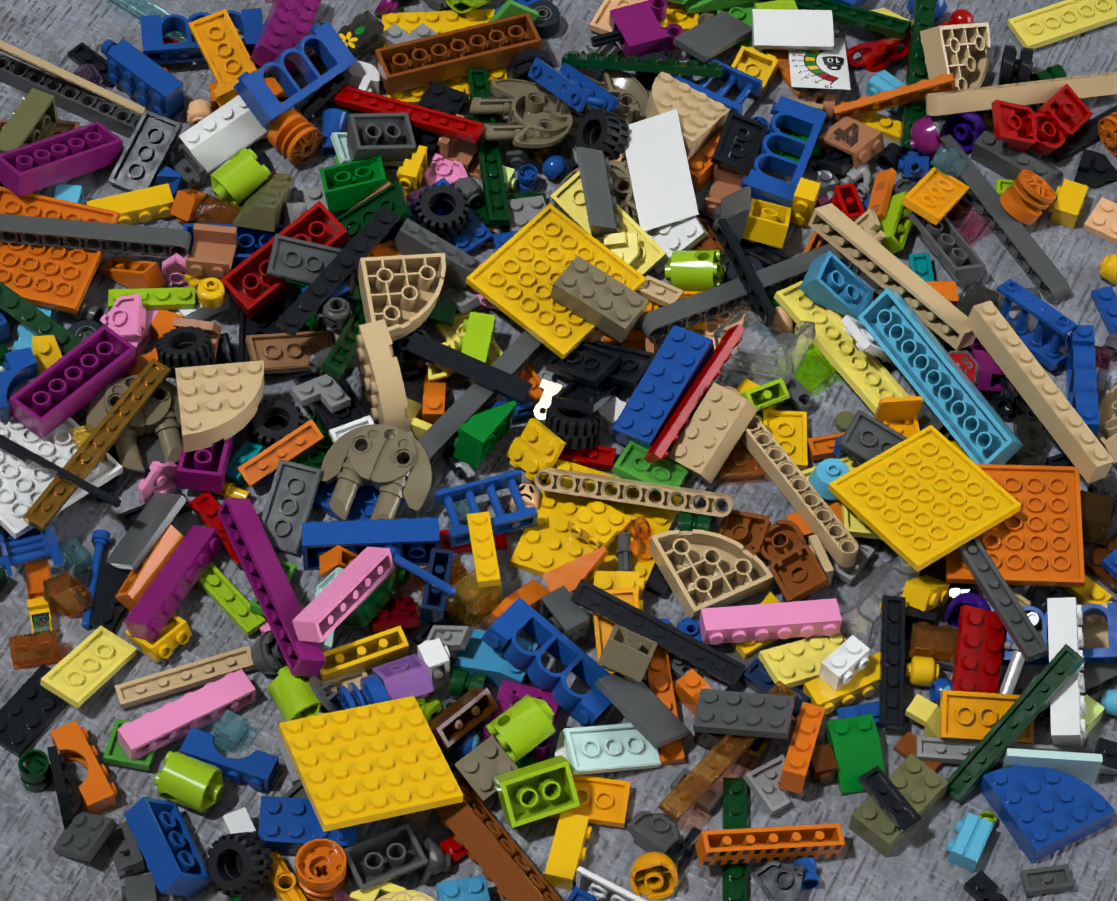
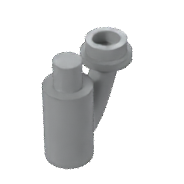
(854, 175)

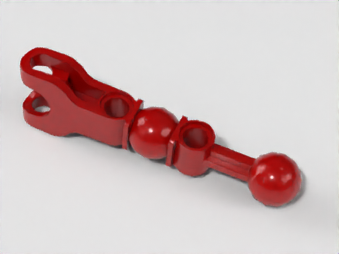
(885, 51)

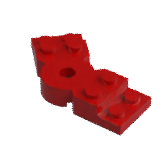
(1041, 130)

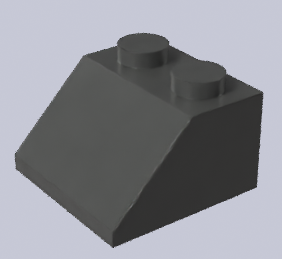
(735, 210)

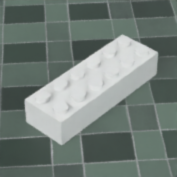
(1067, 704)

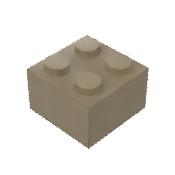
(627, 653)
(481, 767)

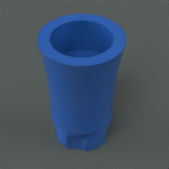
(332, 121)

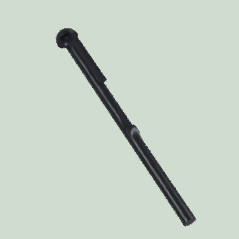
(23, 454)

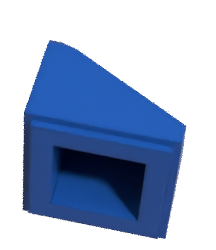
(171, 177)

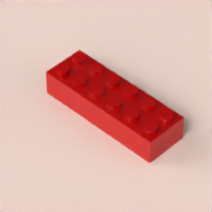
(248, 281)

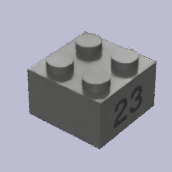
(566, 615)

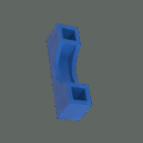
(255, 770)

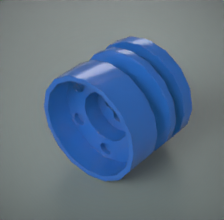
(371, 692)

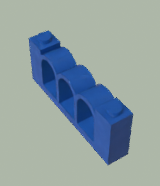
(154, 28)
(261, 99)
(795, 117)
(1082, 375)
(502, 638)
(1091, 655)

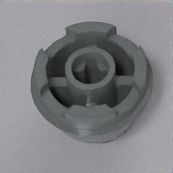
(267, 655)

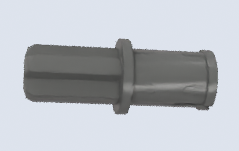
(623, 552)

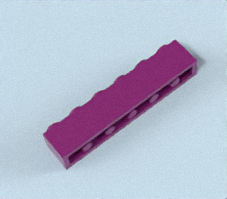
(173, 583)

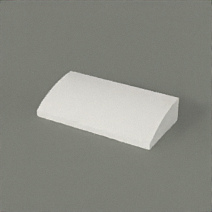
(792, 29)
(603, 888)

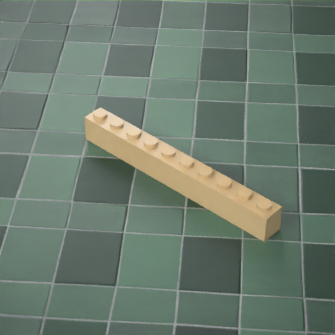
(890, 272)
(1039, 392)

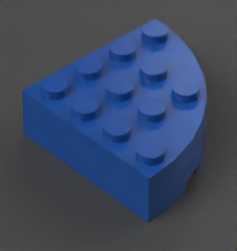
(1044, 807)

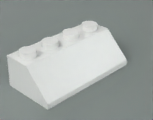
(223, 134)

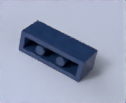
(434, 599)

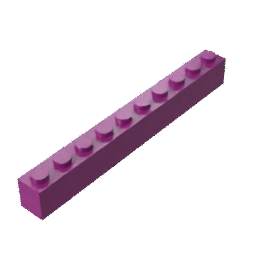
(269, 585)

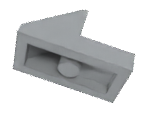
(453, 637)

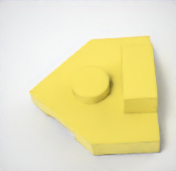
(622, 244)

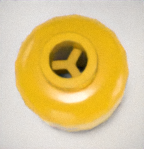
(1108, 268)
(211, 293)
(922, 671)

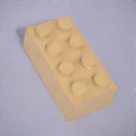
(712, 432)

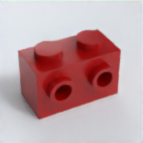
(847, 201)

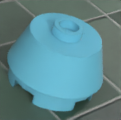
(824, 473)

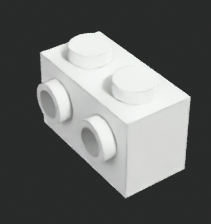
(438, 661)
(844, 663)

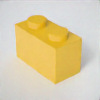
(804, 202)
(1068, 203)
(925, 592)

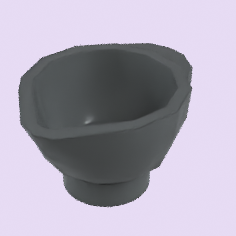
(437, 860)

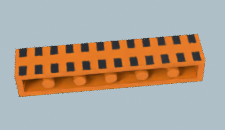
(769, 844)

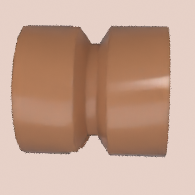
(828, 100)

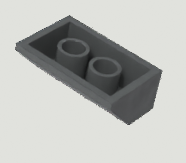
(381, 135)
(384, 857)

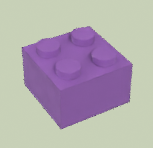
(405, 677)

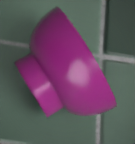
(386, 6)

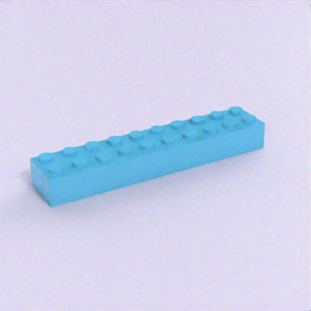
(939, 380)

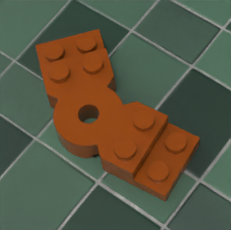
(791, 563)

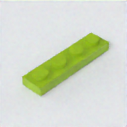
(159, 298)
(230, 600)

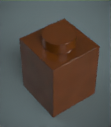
(823, 764)

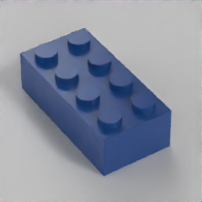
(145, 80)
(292, 822)
(167, 847)

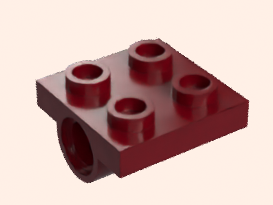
(396, 613)

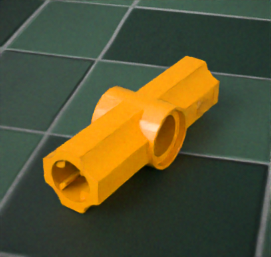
(282, 876)

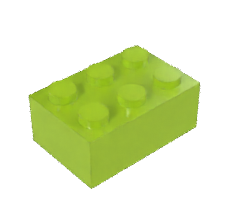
(536, 791)

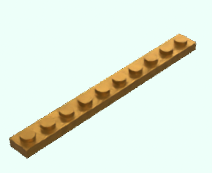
(98, 443)

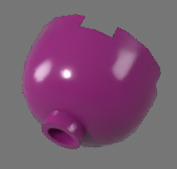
(925, 137)

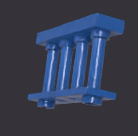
(731, 77)
(572, 86)
(1044, 353)
(503, 522)
(29, 547)

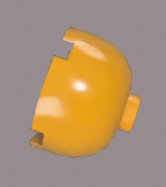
(653, 875)

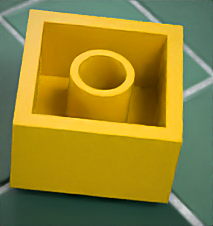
(767, 223)

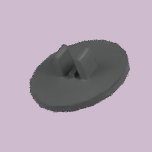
(324, 695)

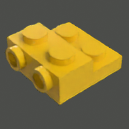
(756, 64)
(412, 170)
(535, 449)
(598, 524)
(618, 580)
(172, 635)

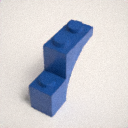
(17, 369)

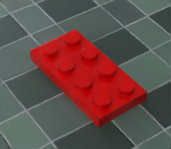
(978, 651)

